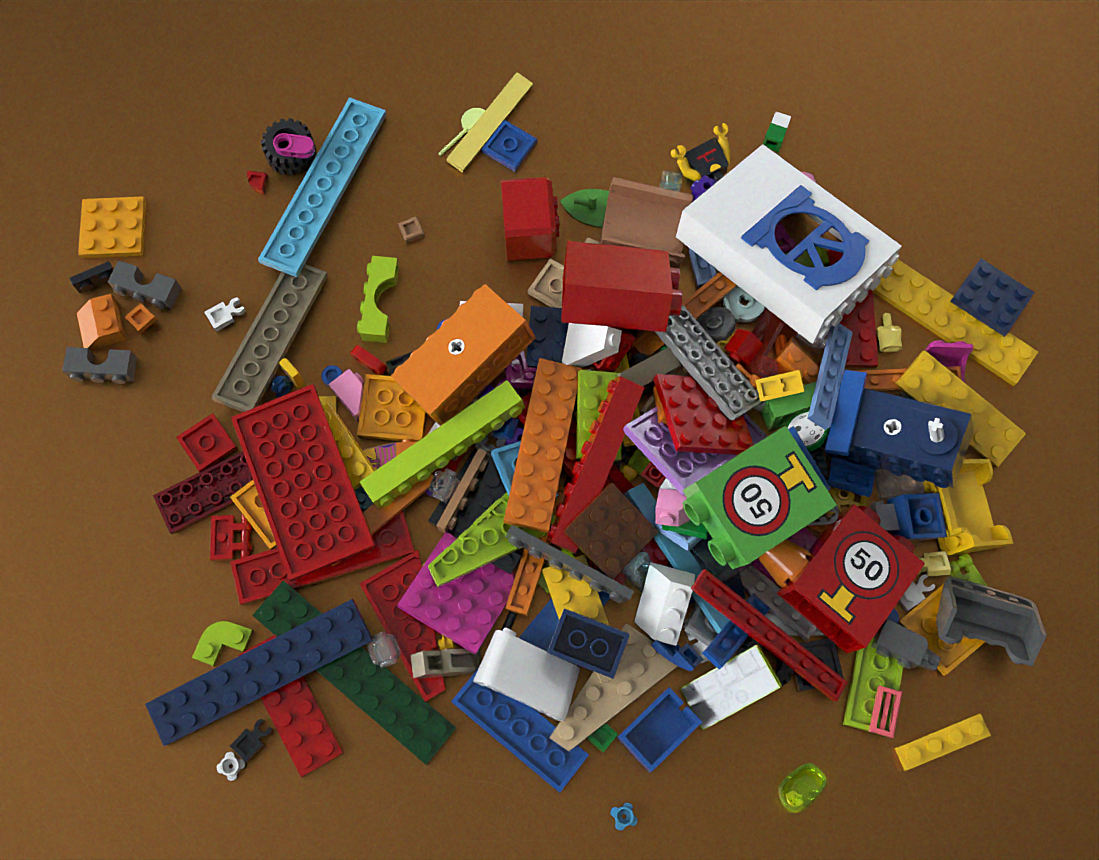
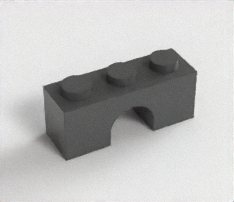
(160, 292)
(117, 368)

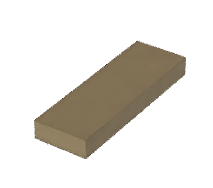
(646, 370)

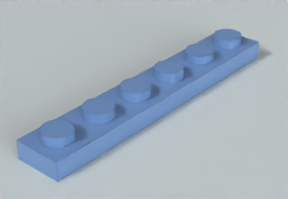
(830, 376)

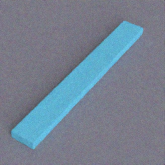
(677, 556)

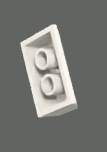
(664, 602)

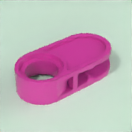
(298, 146)

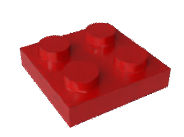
(206, 442)

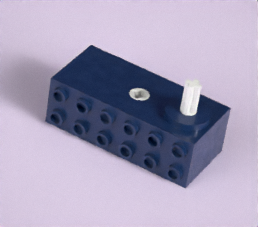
(909, 438)

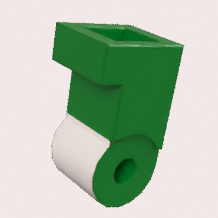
(776, 131)

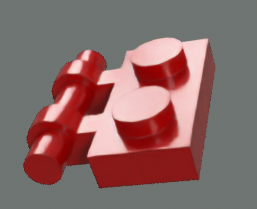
(223, 537)

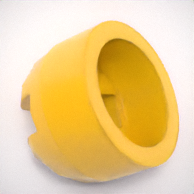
(628, 472)

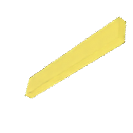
(489, 122)

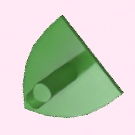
(587, 206)

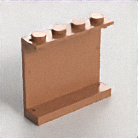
(644, 218)

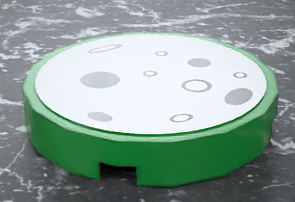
(810, 433)

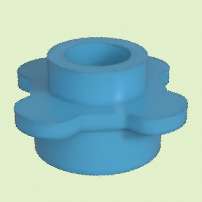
(629, 820)

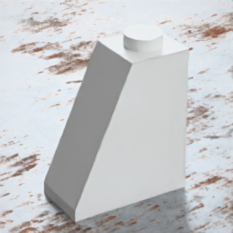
(589, 344)

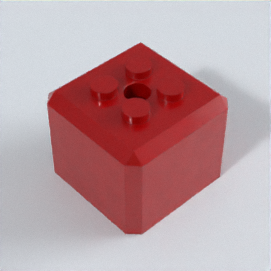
(530, 218)

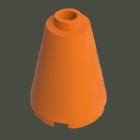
(785, 561)

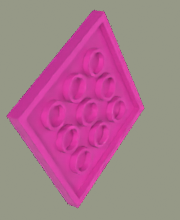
(462, 608)

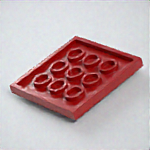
(696, 419)

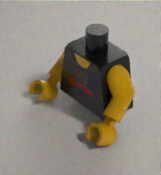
(706, 159)

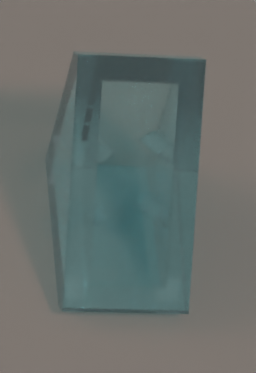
(671, 180)
(637, 570)

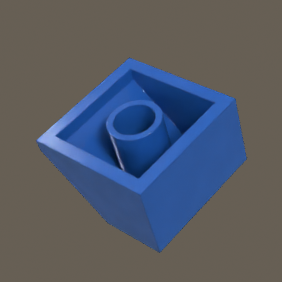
(919, 516)

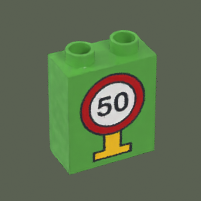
(757, 499)

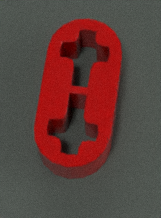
(368, 360)

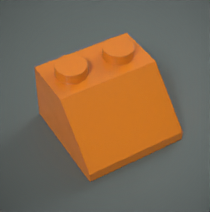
(101, 322)
(797, 357)

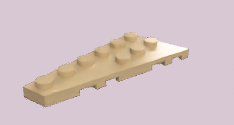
(605, 697)

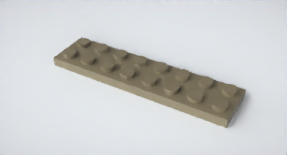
(269, 339)

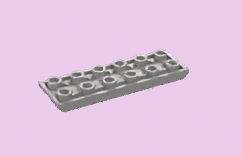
(709, 365)

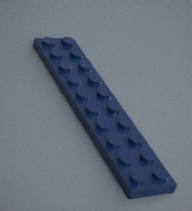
(258, 672)

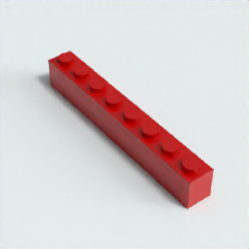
(597, 458)

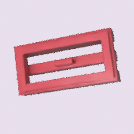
(876, 709)

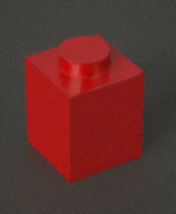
(743, 346)

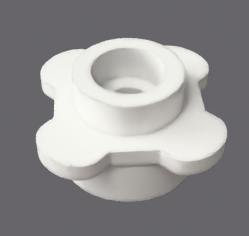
(224, 768)

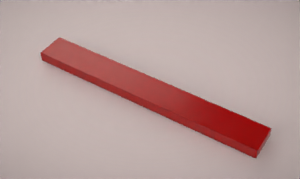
(769, 635)

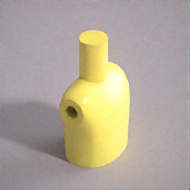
(889, 335)

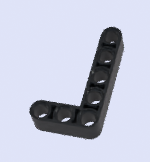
(725, 574)

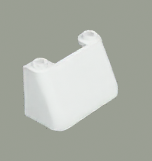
(528, 674)

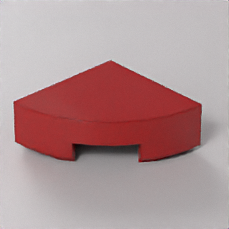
(257, 180)

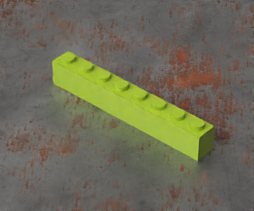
(442, 445)

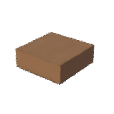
(411, 229)

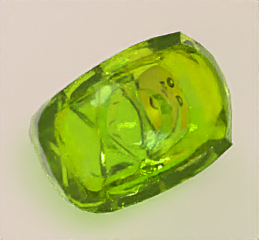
(802, 788)

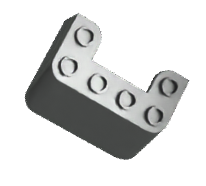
(990, 616)

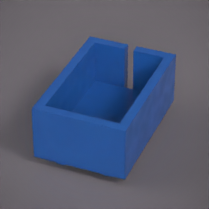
(659, 730)

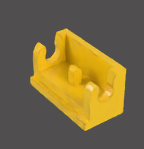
(780, 385)

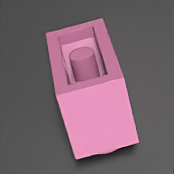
(349, 391)
(670, 508)

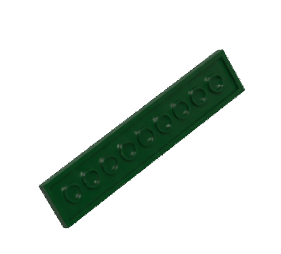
(365, 684)

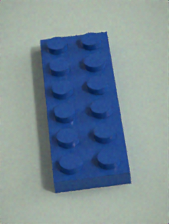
(521, 732)

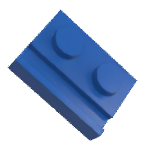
(851, 477)

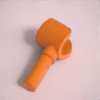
(751, 378)

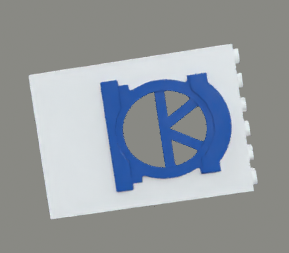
(735, 232)

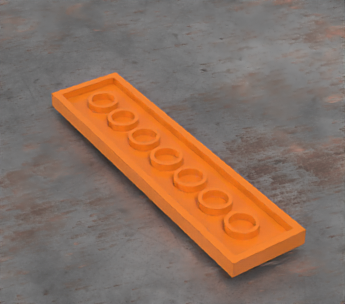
(542, 446)

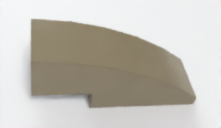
(444, 663)

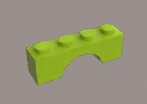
(382, 275)

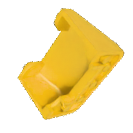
(967, 511)

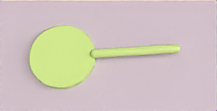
(468, 119)

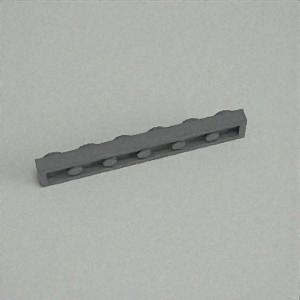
(575, 568)

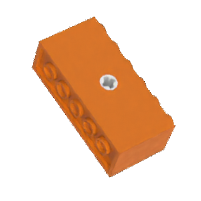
(464, 355)

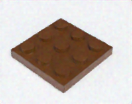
(610, 531)

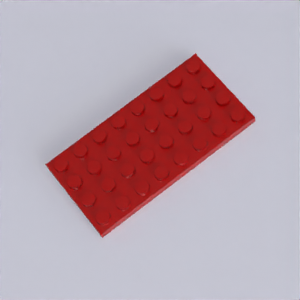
(302, 482)

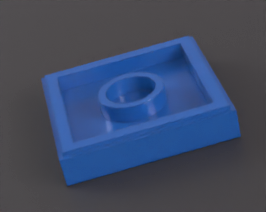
(509, 145)

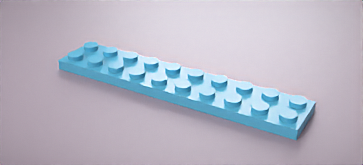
(322, 187)

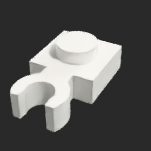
(221, 315)
(914, 593)

